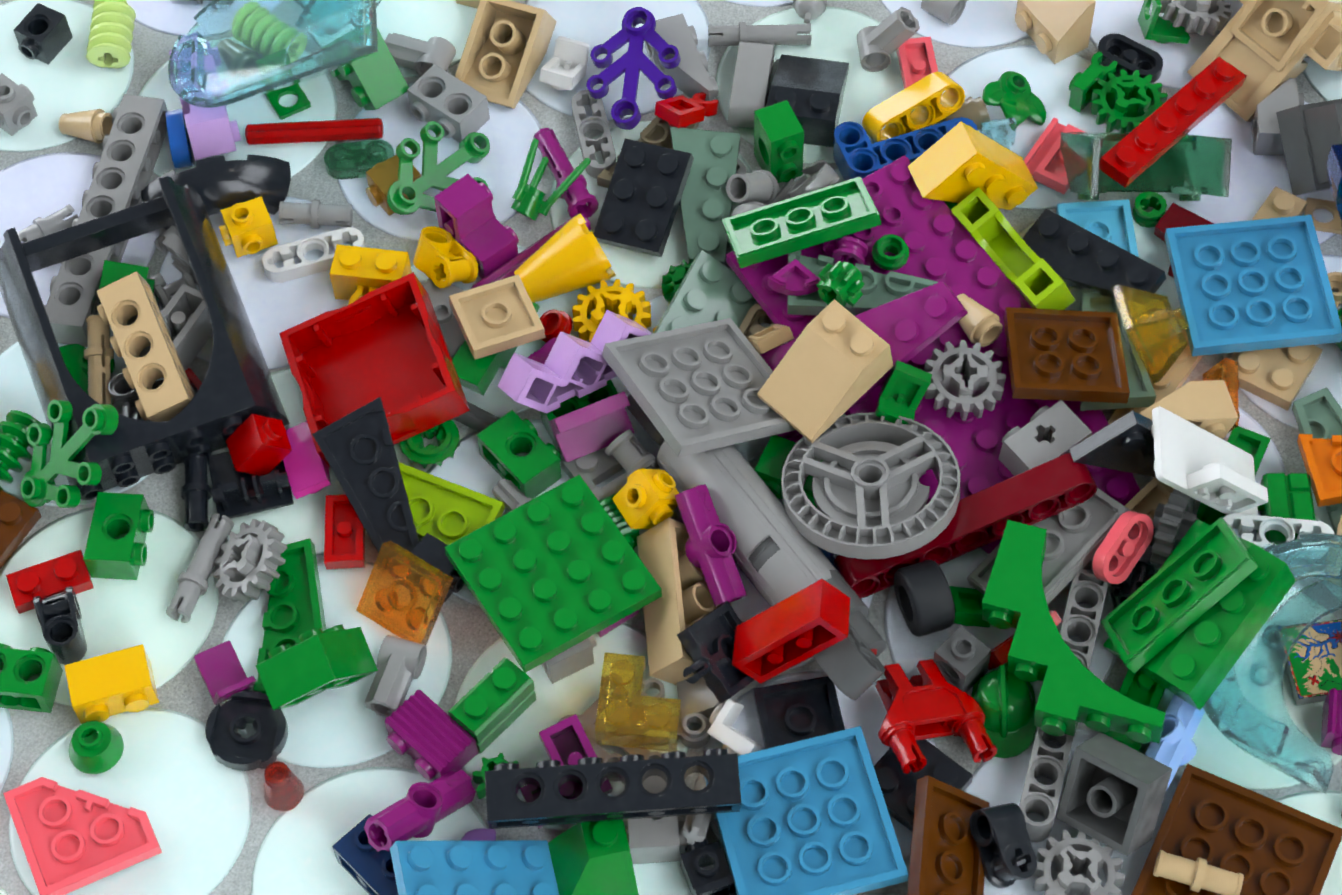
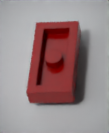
(343, 535)
(49, 579)

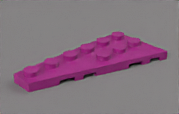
(904, 324)

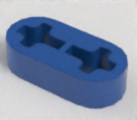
(178, 139)

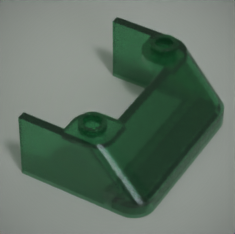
(1190, 168)

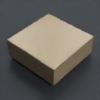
(770, 337)

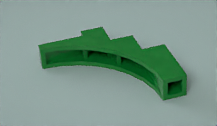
(1039, 653)

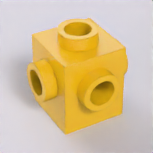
(247, 227)
(647, 498)

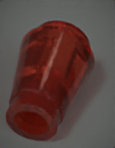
(282, 787)

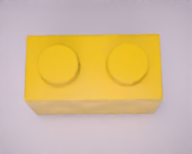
(111, 684)

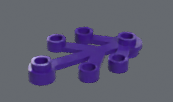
(632, 63)

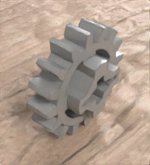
(1197, 15)
(979, 373)
(249, 561)
(1077, 856)

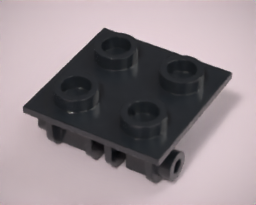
(246, 493)

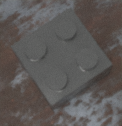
(1114, 793)

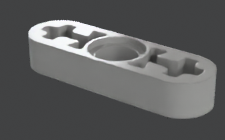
(596, 121)

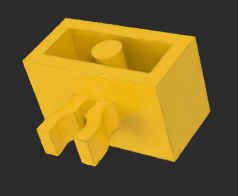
(364, 269)

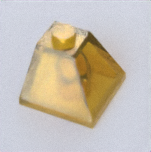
(1153, 328)

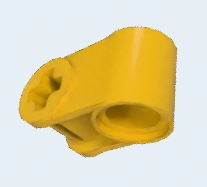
(444, 258)

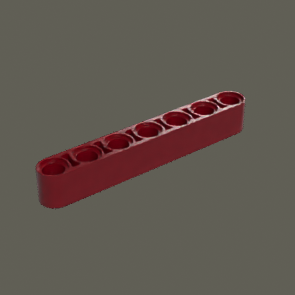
(982, 520)

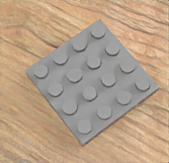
(698, 385)

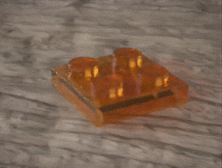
(404, 593)

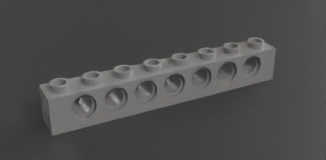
(117, 184)

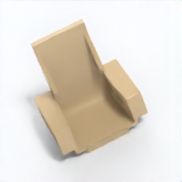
(1270, 45)

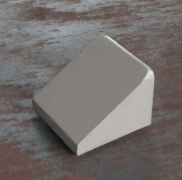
(696, 698)

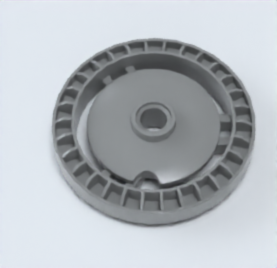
(871, 487)

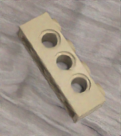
(118, 304)

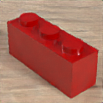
(791, 631)

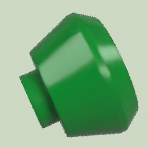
(95, 747)

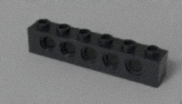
(593, 805)

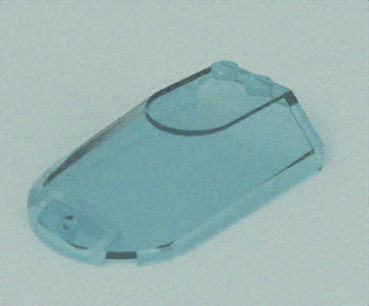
(267, 45)

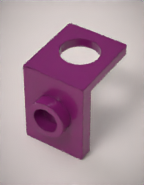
(222, 672)

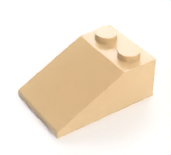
(505, 49)
(826, 371)

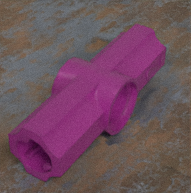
(710, 545)
(420, 810)

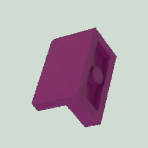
(591, 426)

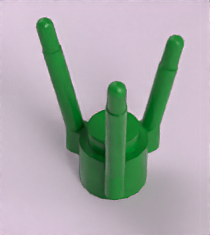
(528, 198)

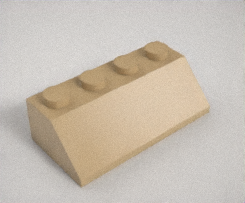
(682, 602)

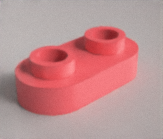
(1123, 547)

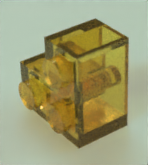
(626, 715)

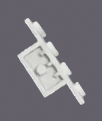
(1204, 465)

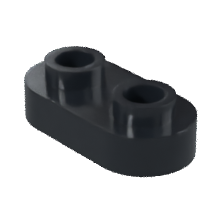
(1130, 56)

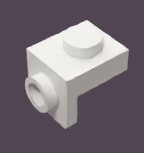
(567, 65)
(721, 729)

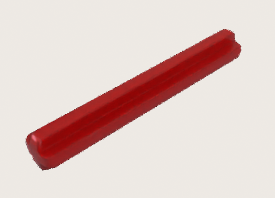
(314, 131)

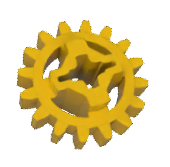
(611, 298)

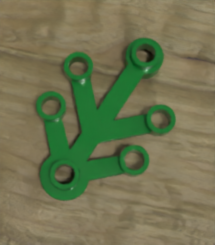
(433, 175)
(38, 483)

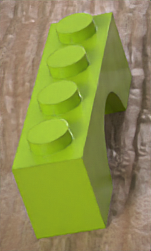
(1018, 262)

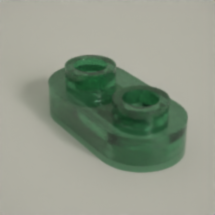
(357, 158)

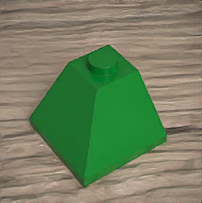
(593, 860)

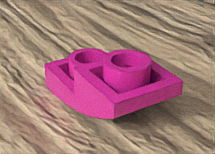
(303, 465)

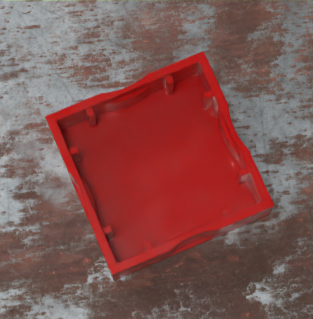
(375, 349)

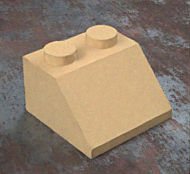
(1056, 26)

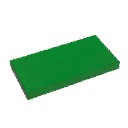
(801, 222)
(1178, 594)

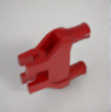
(926, 710)

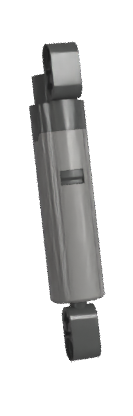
(774, 551)

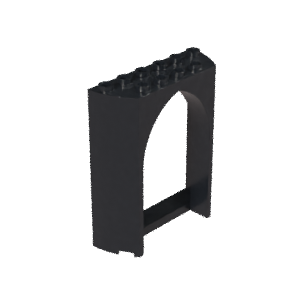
(237, 374)

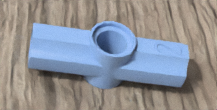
(1176, 742)

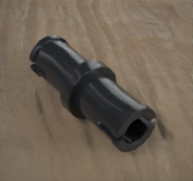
(196, 492)

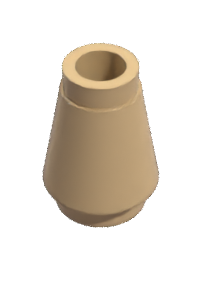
(86, 125)
(980, 323)

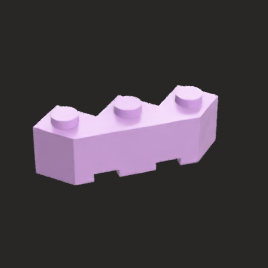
(210, 130)
(571, 367)

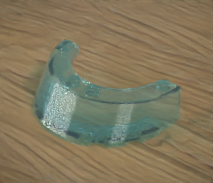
(1250, 699)

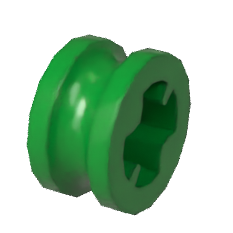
(1146, 200)

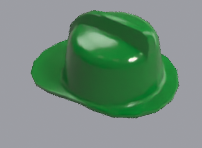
(1008, 711)

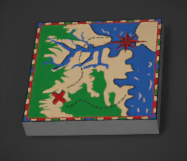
(1316, 662)

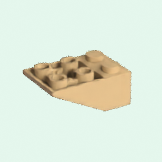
(1203, 404)

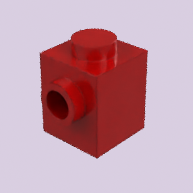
(258, 445)

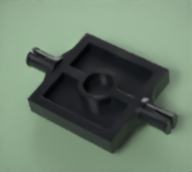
(711, 649)

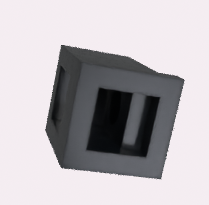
(711, 882)

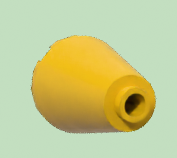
(565, 263)

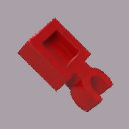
(682, 112)

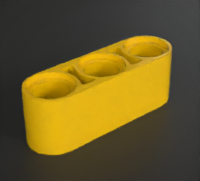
(928, 105)

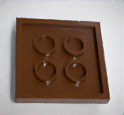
(1065, 355)

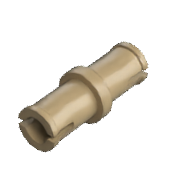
(1198, 874)

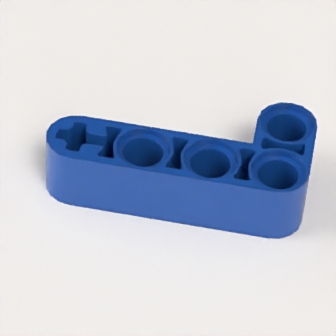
(859, 157)

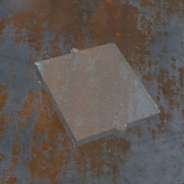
(900, 641)

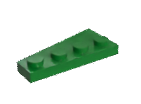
(293, 602)

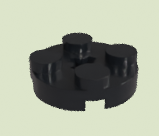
(250, 752)

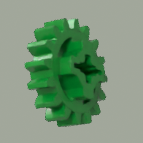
(1125, 100)

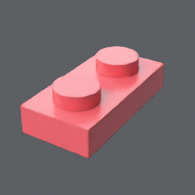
(916, 60)

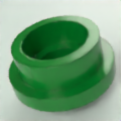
(893, 244)

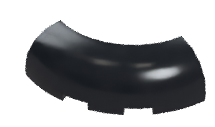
(231, 182)

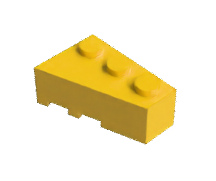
(968, 161)

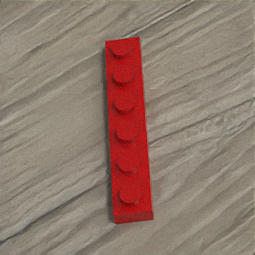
(1171, 122)

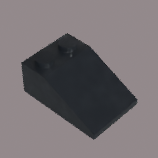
(814, 93)

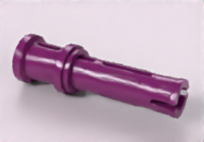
(560, 166)

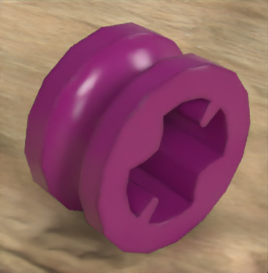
(850, 250)

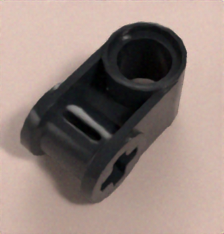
(59, 620)
(1003, 840)

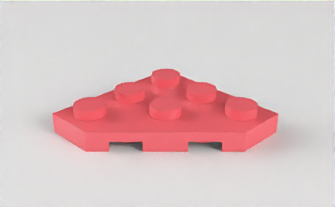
(76, 835)

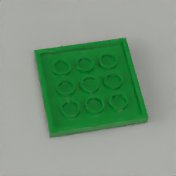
(552, 573)

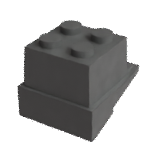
(1307, 140)

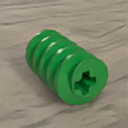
(14, 443)

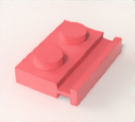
(1046, 159)

